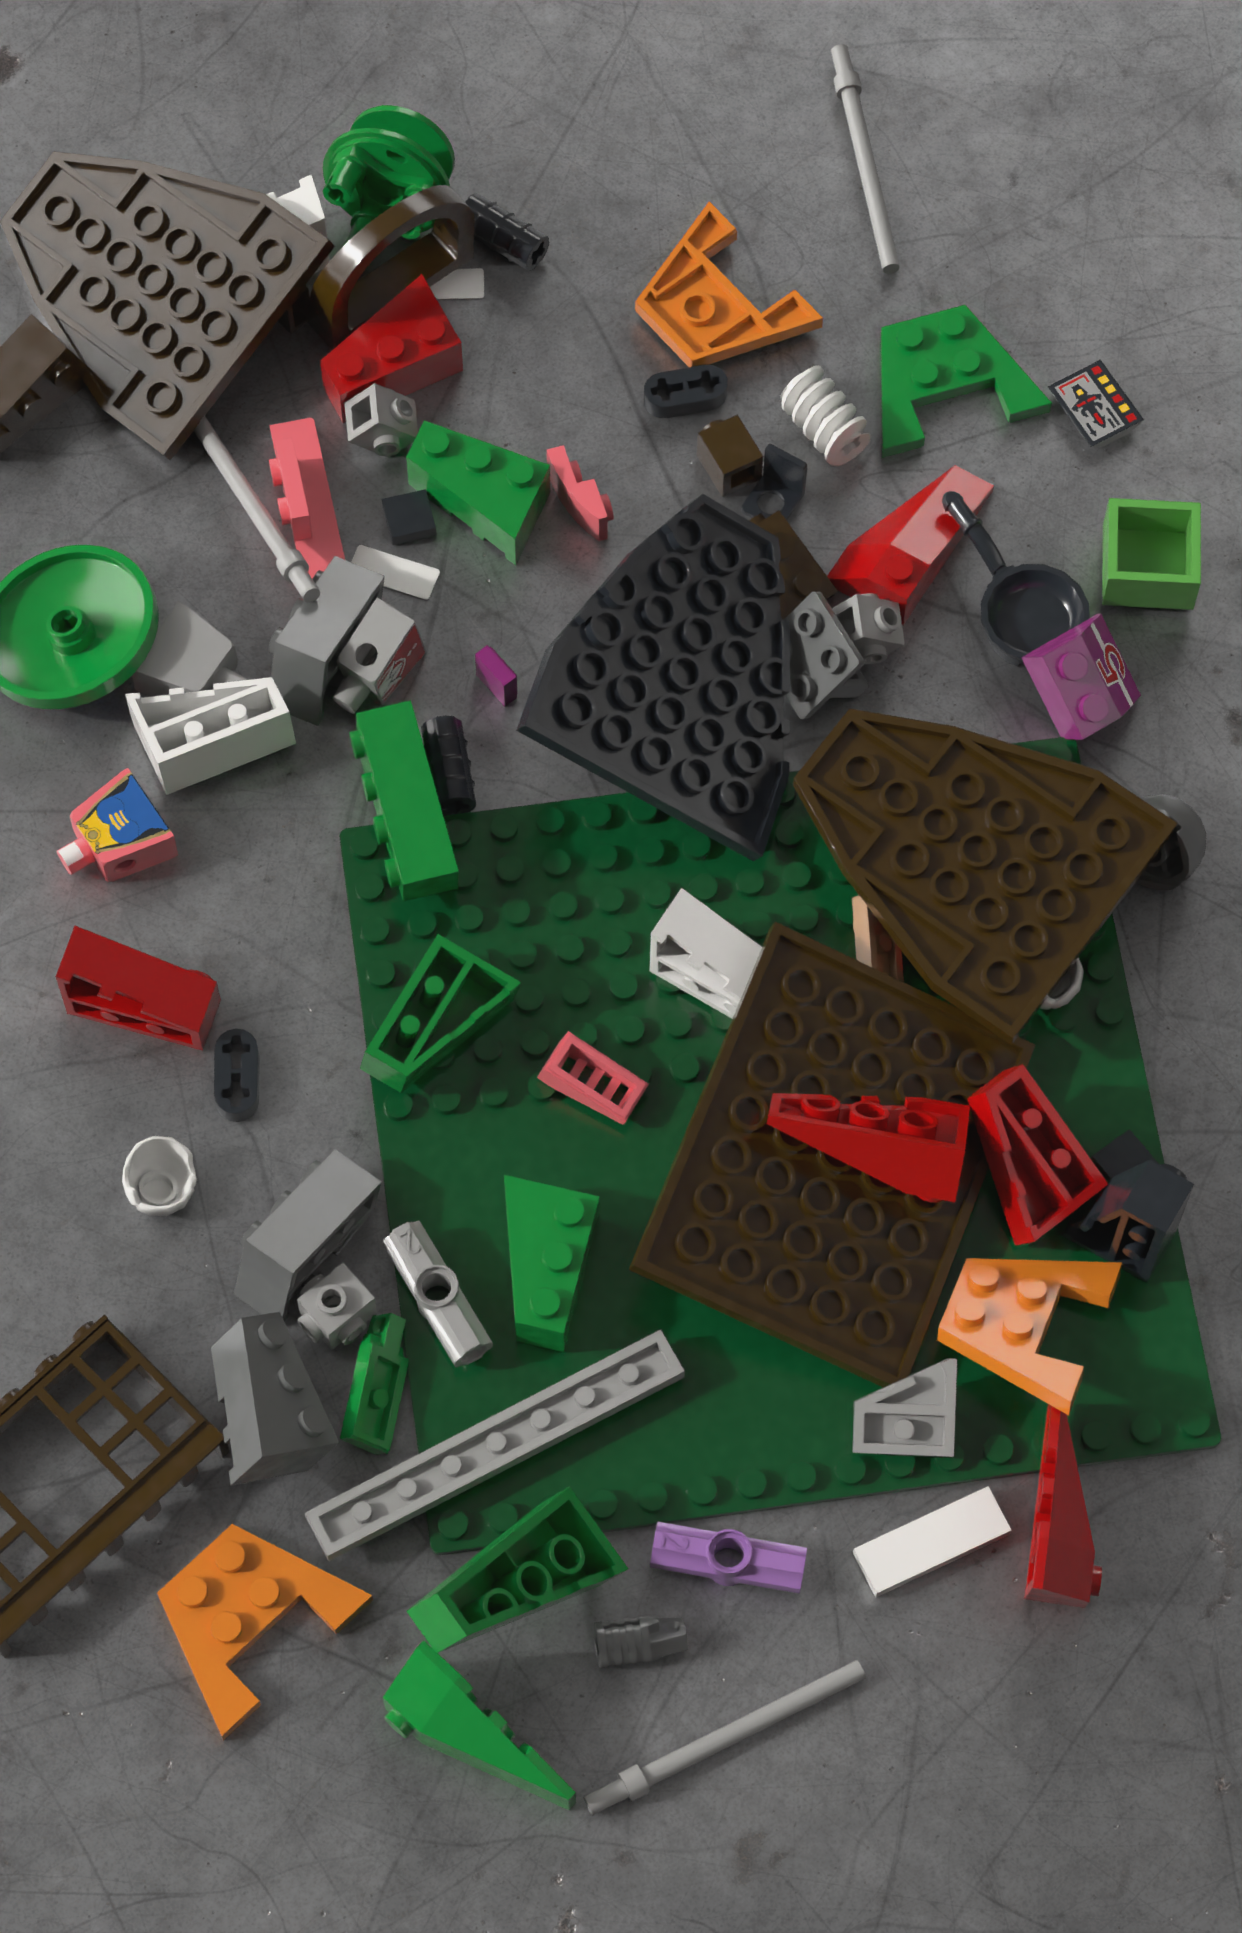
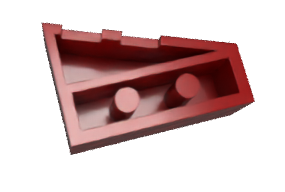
(397, 348)
(136, 990)
(1031, 1155)

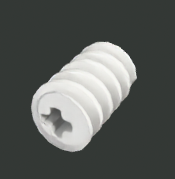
(824, 417)

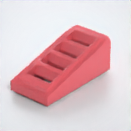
(586, 1055)

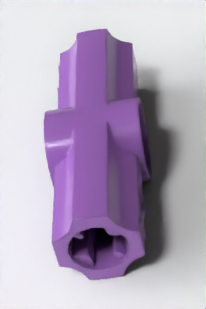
(694, 1552)

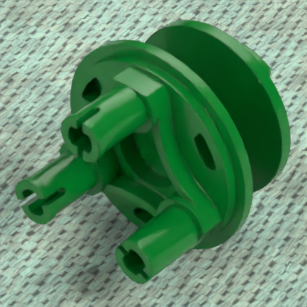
(384, 161)

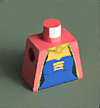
(118, 831)

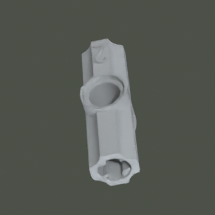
(449, 1318)

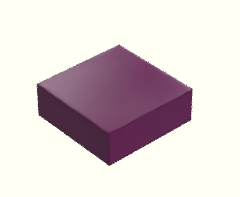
(496, 675)

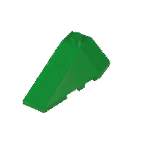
(442, 1713)

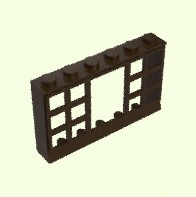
(137, 1498)

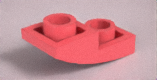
(579, 496)

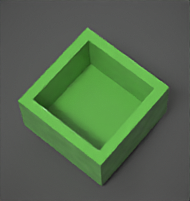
(1151, 553)

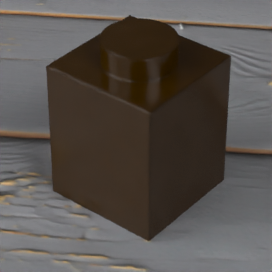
(729, 455)

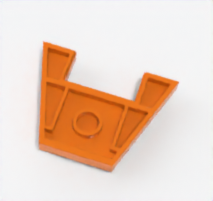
(703, 312)
(1005, 1311)
(232, 1599)

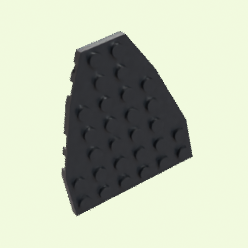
(679, 677)

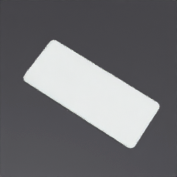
(460, 285)
(399, 573)

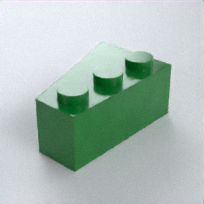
(436, 1012)
(549, 1254)

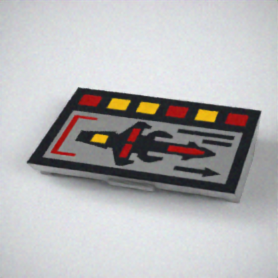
(1096, 405)

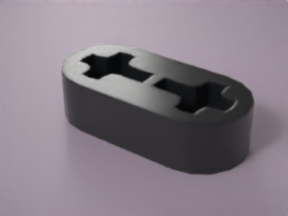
(685, 391)
(225, 1075)

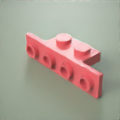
(306, 492)

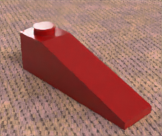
(910, 544)
(905, 1146)
(1061, 1541)

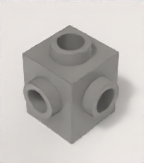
(381, 420)
(871, 625)
(335, 1307)

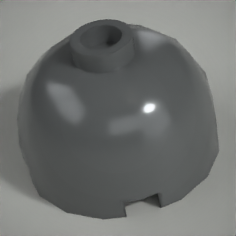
(1183, 849)

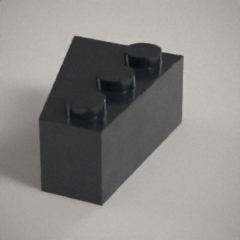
(1133, 1217)

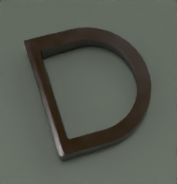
(343, 304)

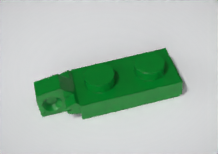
(376, 1386)

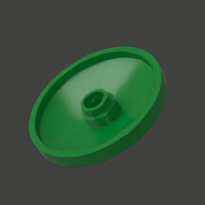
(73, 626)

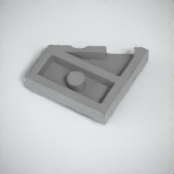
(909, 1415)

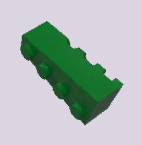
(405, 801)
(528, 1568)

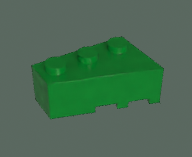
(480, 484)

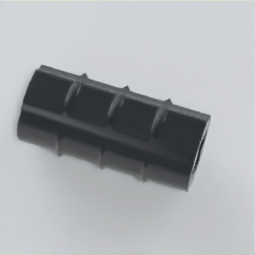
(507, 233)
(449, 764)

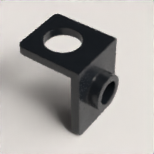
(781, 476)

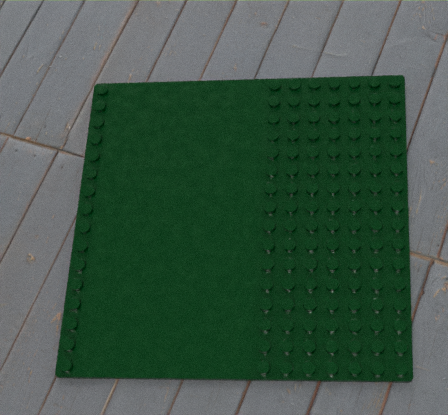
(755, 1424)

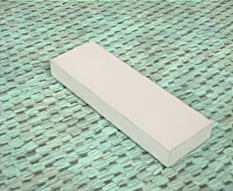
(932, 1541)

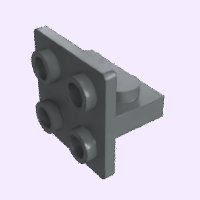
(821, 657)

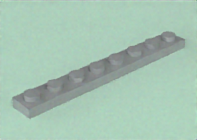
(494, 1445)

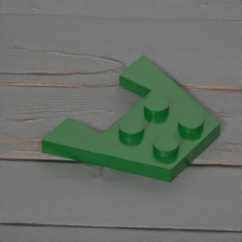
(940, 360)

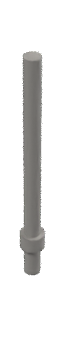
(848, 89)
(289, 560)
(636, 1781)

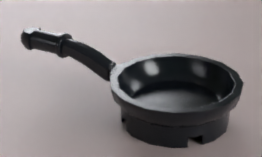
(1023, 602)

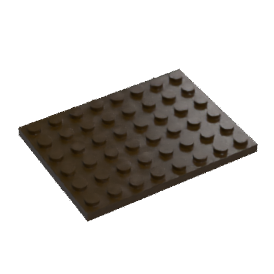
(787, 1229)

